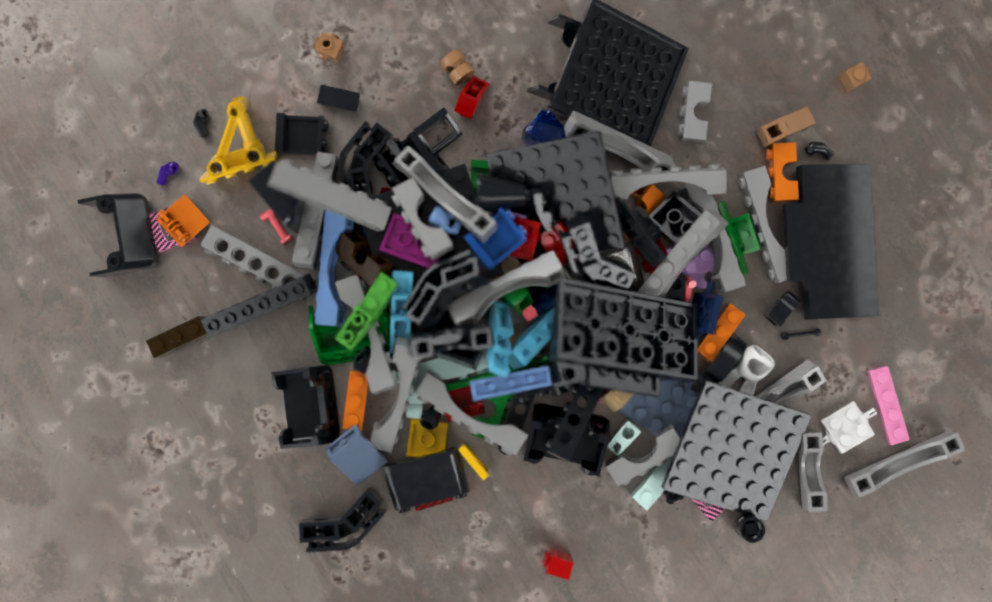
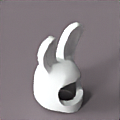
(752, 366)

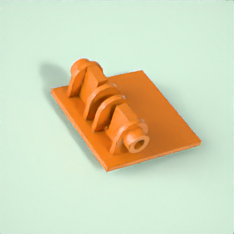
(182, 220)

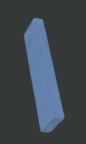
(512, 383)

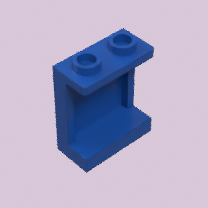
(502, 242)

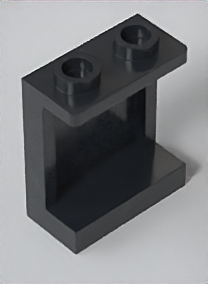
(300, 134)
(384, 161)

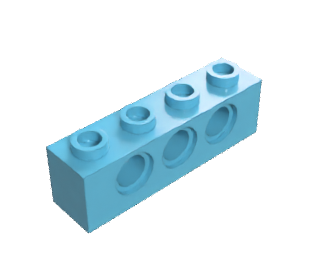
(531, 340)

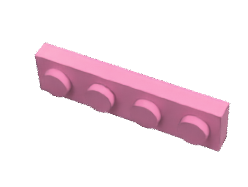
(888, 405)

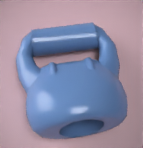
(441, 218)

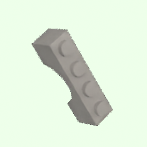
(434, 240)
(625, 468)
(812, 488)

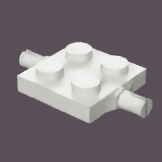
(847, 427)

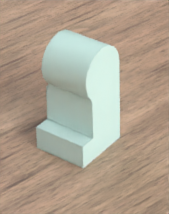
(415, 406)
(623, 437)

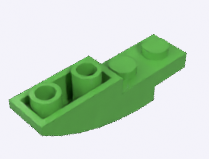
(367, 312)

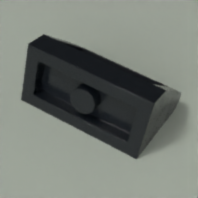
(433, 122)

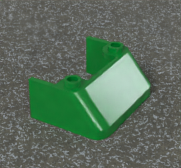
(332, 351)

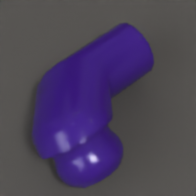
(166, 171)

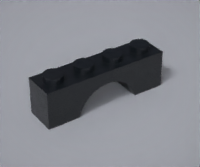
(462, 337)

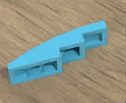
(399, 322)
(501, 331)

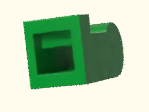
(478, 167)

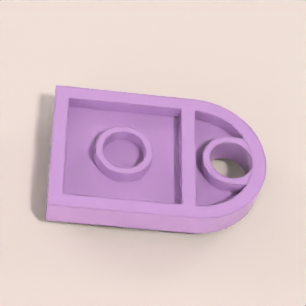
(699, 266)

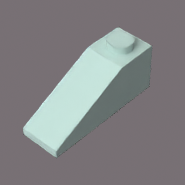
(650, 487)

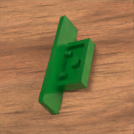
(742, 235)

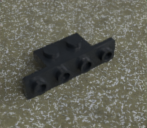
(641, 232)

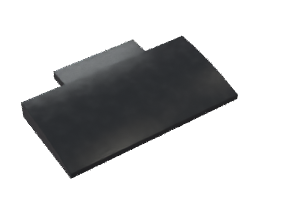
(833, 241)
(624, 337)

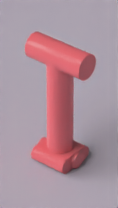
(269, 214)
(690, 284)
(529, 313)

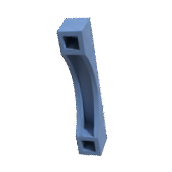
(329, 307)

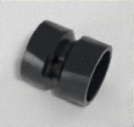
(749, 528)

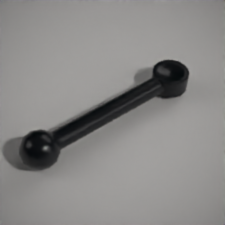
(817, 332)

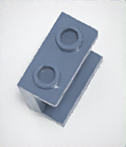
(355, 455)

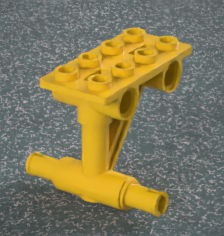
(242, 158)

